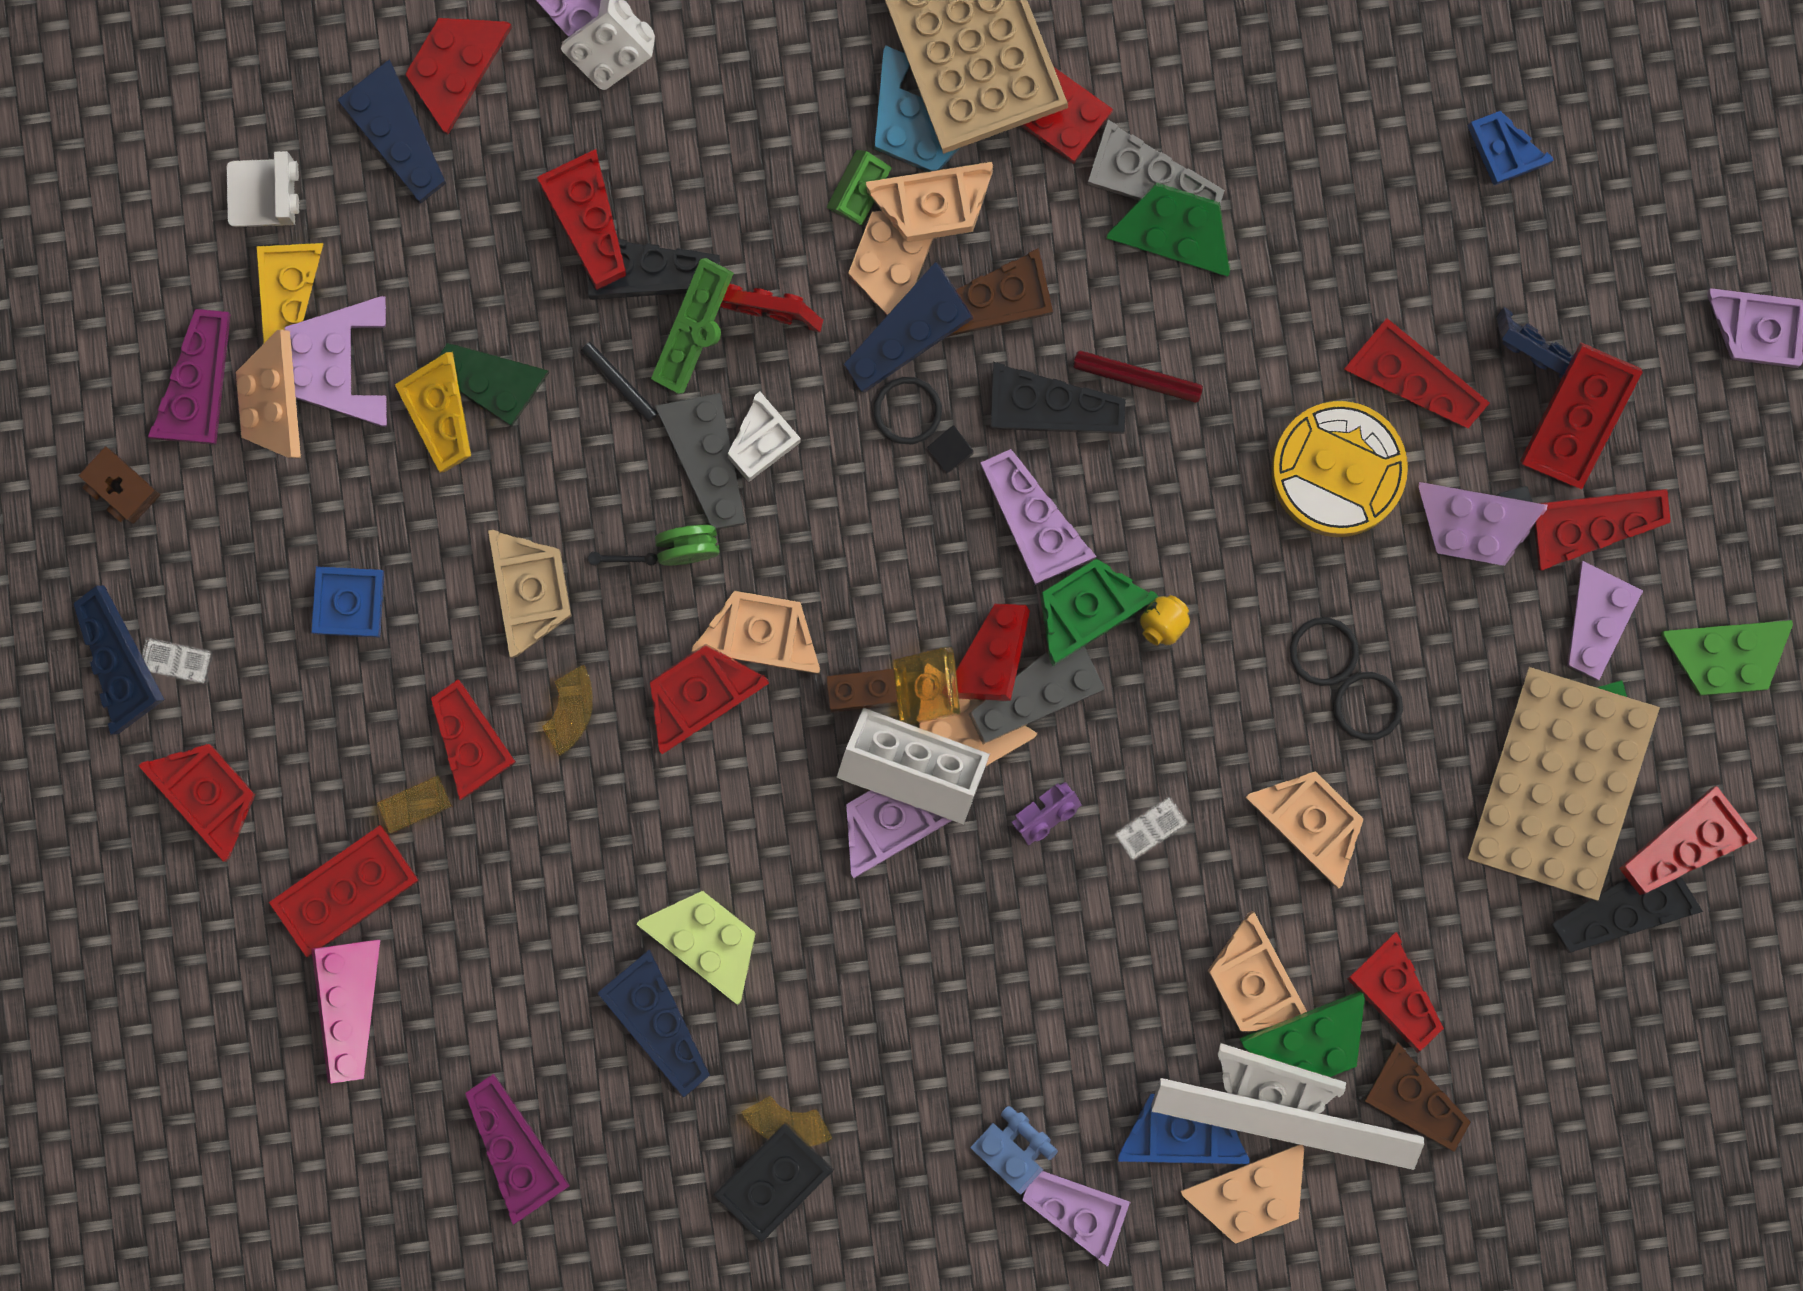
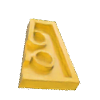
(285, 283)
(437, 411)

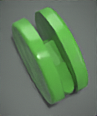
(690, 542)

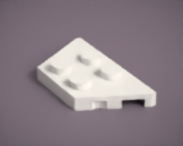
(1275, 1081)

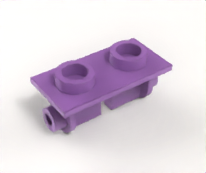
(1060, 806)

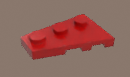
(994, 655)

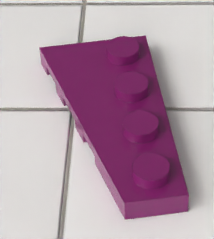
(196, 383)
(516, 1154)

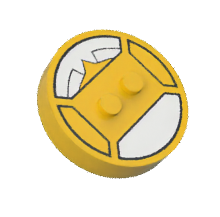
(1339, 469)

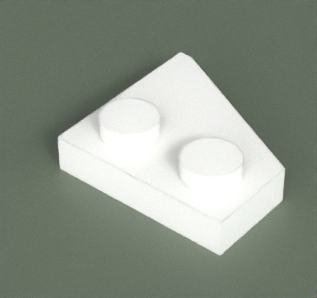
(761, 439)

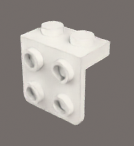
(610, 44)
(262, 191)

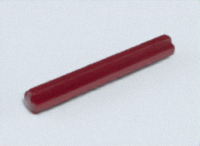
(1138, 376)

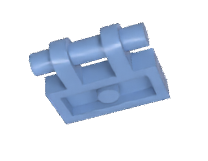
(1006, 1157)

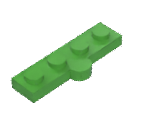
(693, 326)

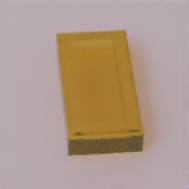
(414, 804)

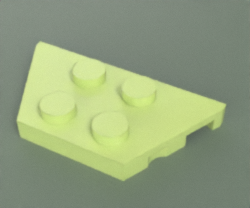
(706, 940)

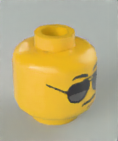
(1165, 620)

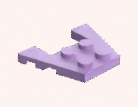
(324, 360)

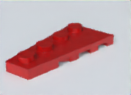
(1410, 371)
(1593, 523)

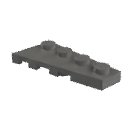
(703, 445)
(1038, 693)

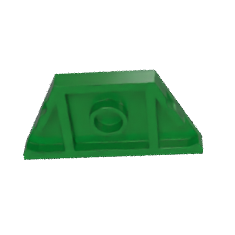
(1176, 227)
(1088, 607)
(1317, 1040)

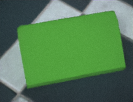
(851, 195)

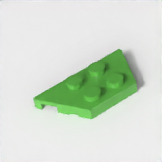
(1729, 656)

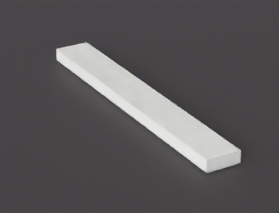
(1287, 1124)

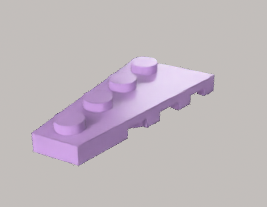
(1039, 529)

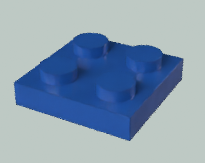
(348, 602)

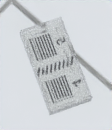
(177, 660)
(1151, 828)

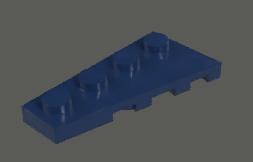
(389, 122)

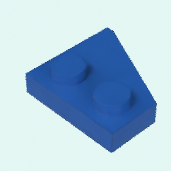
(1505, 148)

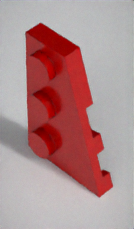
(777, 308)
(469, 739)
(1395, 992)

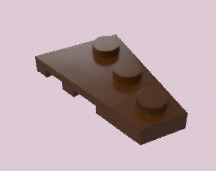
(1415, 1100)

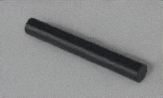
(619, 382)

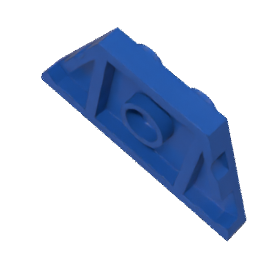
(1180, 1140)

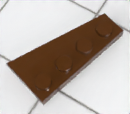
(1007, 295)

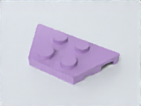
(1760, 327)
(1477, 523)
(883, 828)

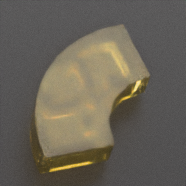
(573, 710)
(768, 1117)

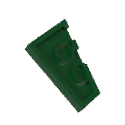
(496, 382)

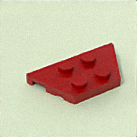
(454, 64)
(698, 693)
(205, 794)

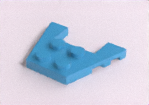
(903, 121)

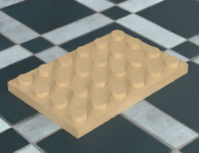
(977, 66)
(1563, 783)

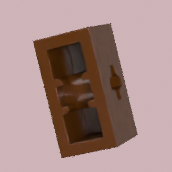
(107, 469)
(862, 690)

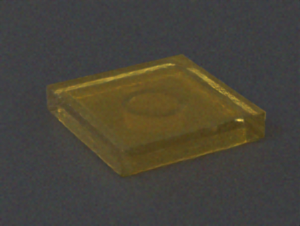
(926, 686)

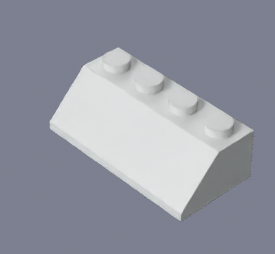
(913, 765)

